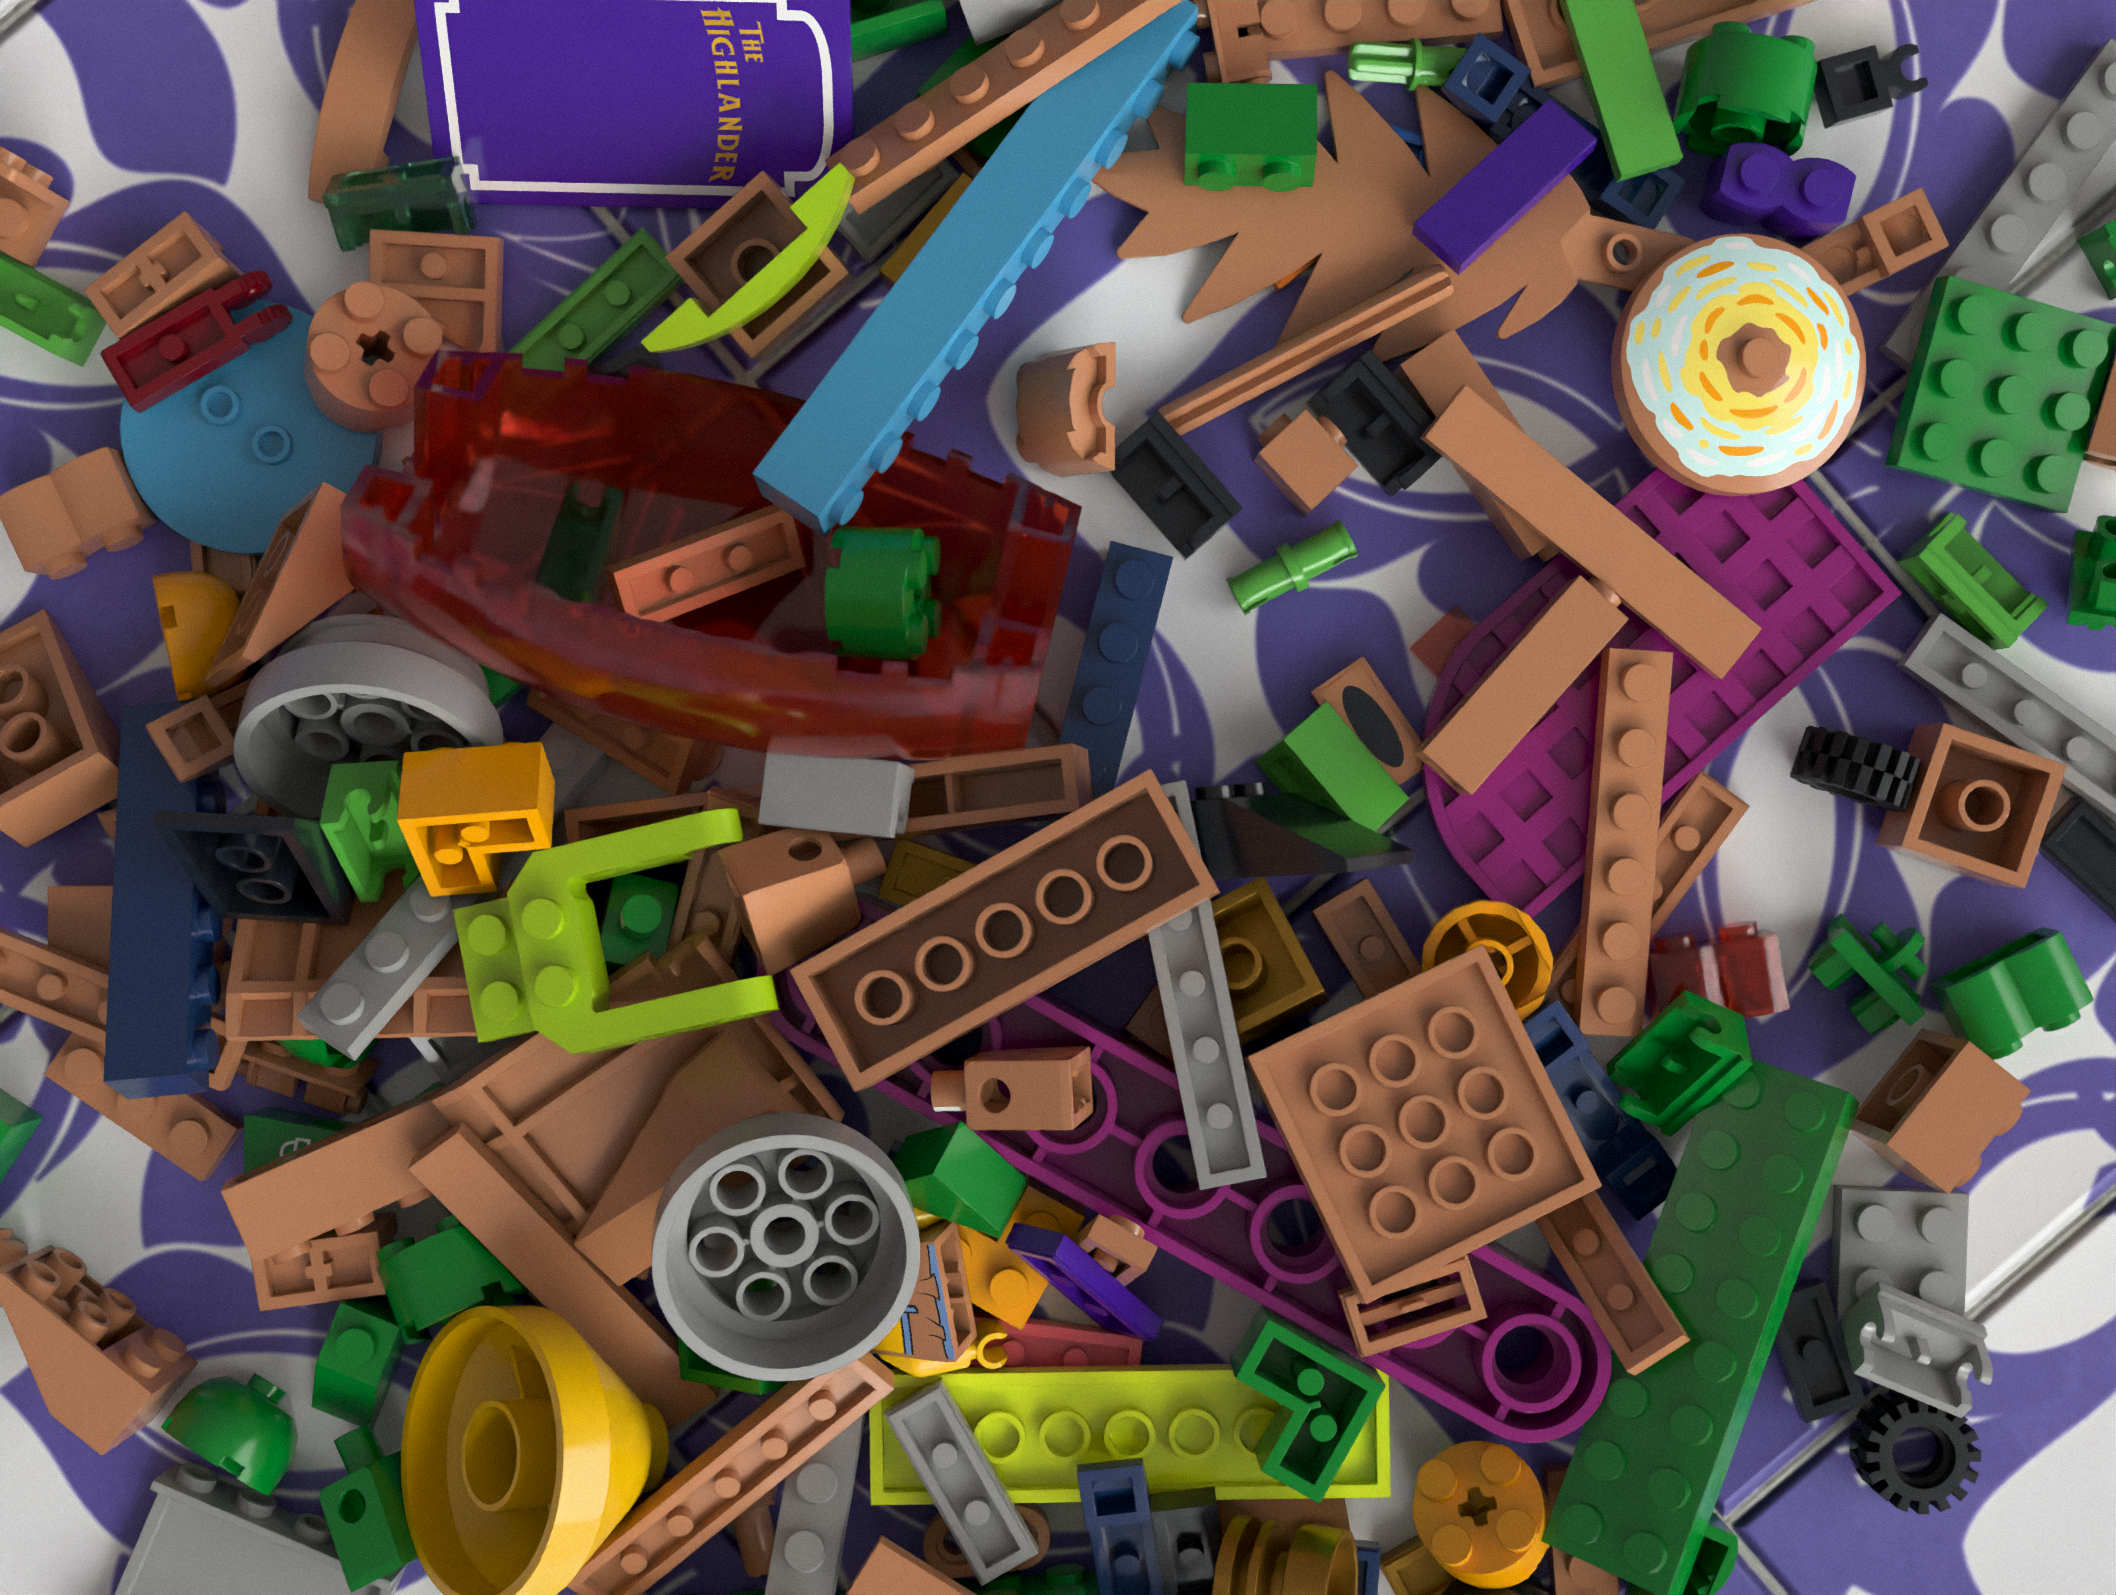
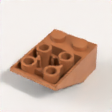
(89, 1349)

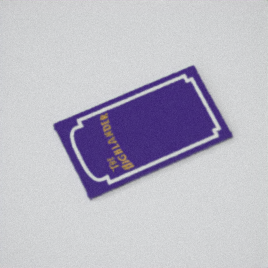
(636, 97)

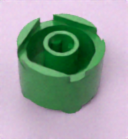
(1745, 90)
(882, 593)
(442, 1278)

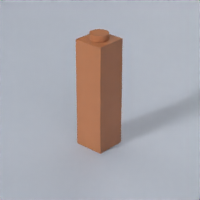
(1432, 380)
(1522, 683)

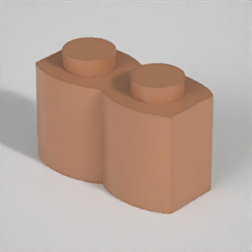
(74, 514)

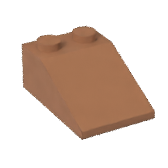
(292, 585)
(53, 734)

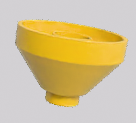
(520, 1453)

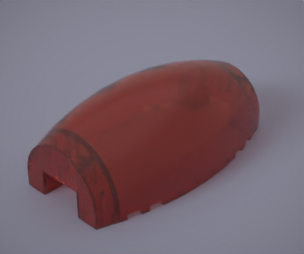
(473, 509)

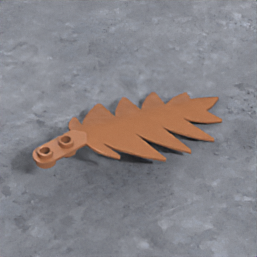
(1363, 226)

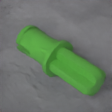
(1402, 63)

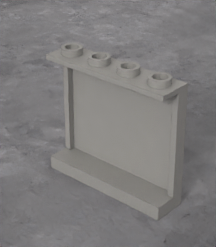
(233, 1542)

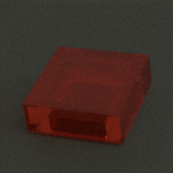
(1440, 640)

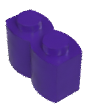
(1787, 197)

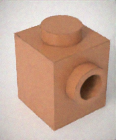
(1304, 458)

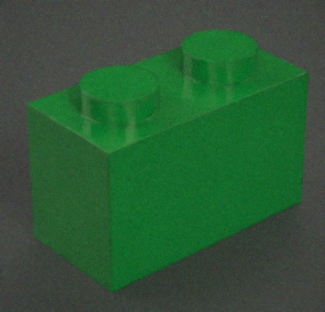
(1250, 135)

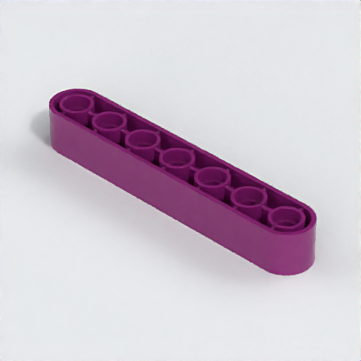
(1224, 1228)

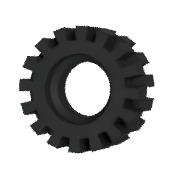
(1855, 768)
(1932, 1483)

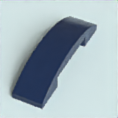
(1499, 98)
(1614, 1141)
(1120, 1527)

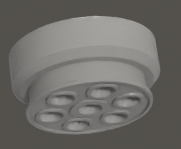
(355, 695)
(808, 1319)

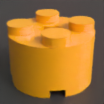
(1449, 1498)

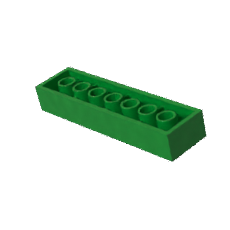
(1727, 1270)

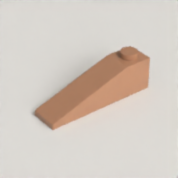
(700, 1099)

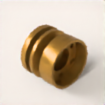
(1263, 1561)

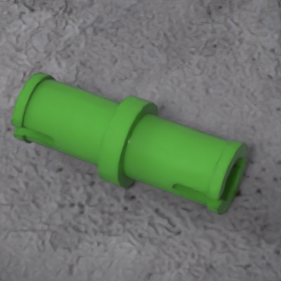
(1292, 567)

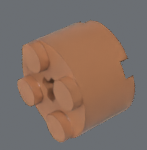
(363, 323)

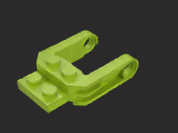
(541, 957)

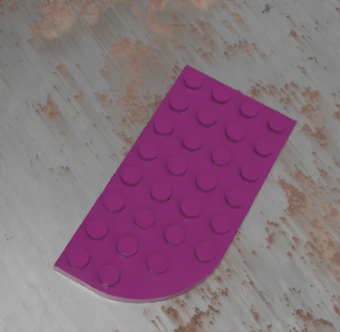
(1766, 553)

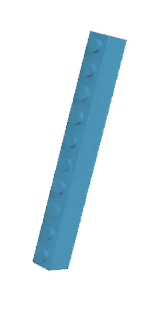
(967, 274)

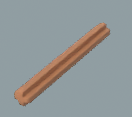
(1308, 349)

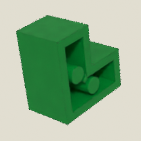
(1321, 1399)

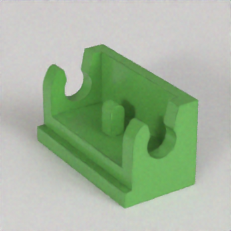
(47, 312)
(1970, 584)
(1332, 768)
(363, 825)

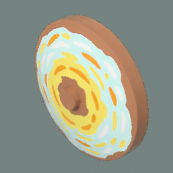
(1738, 365)

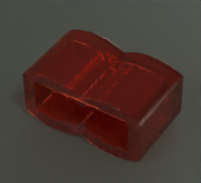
(1733, 970)

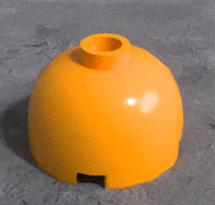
(194, 620)
(1511, 940)

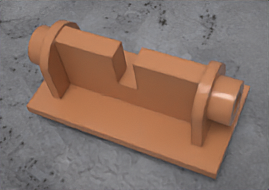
(1233, 57)
(330, 1088)

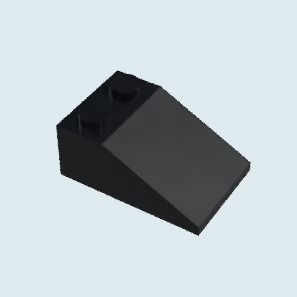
(1283, 834)
(260, 866)

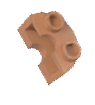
(1063, 413)

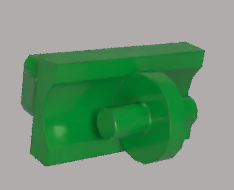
(2093, 576)
(1889, 993)

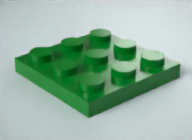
(2001, 394)

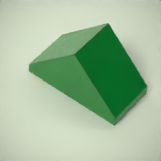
(959, 1178)

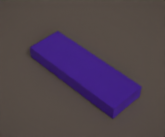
(1504, 186)
(1083, 1281)

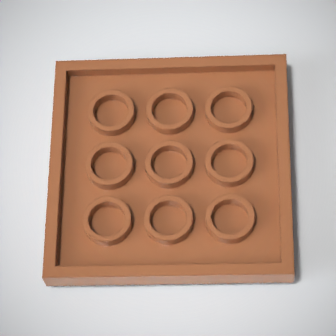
(1422, 1123)

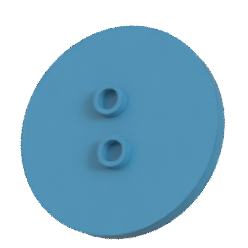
(241, 445)

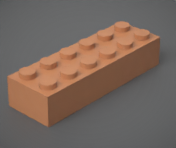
(1004, 931)

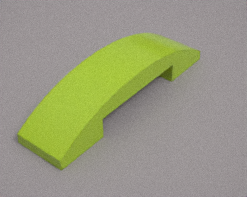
(821, 213)

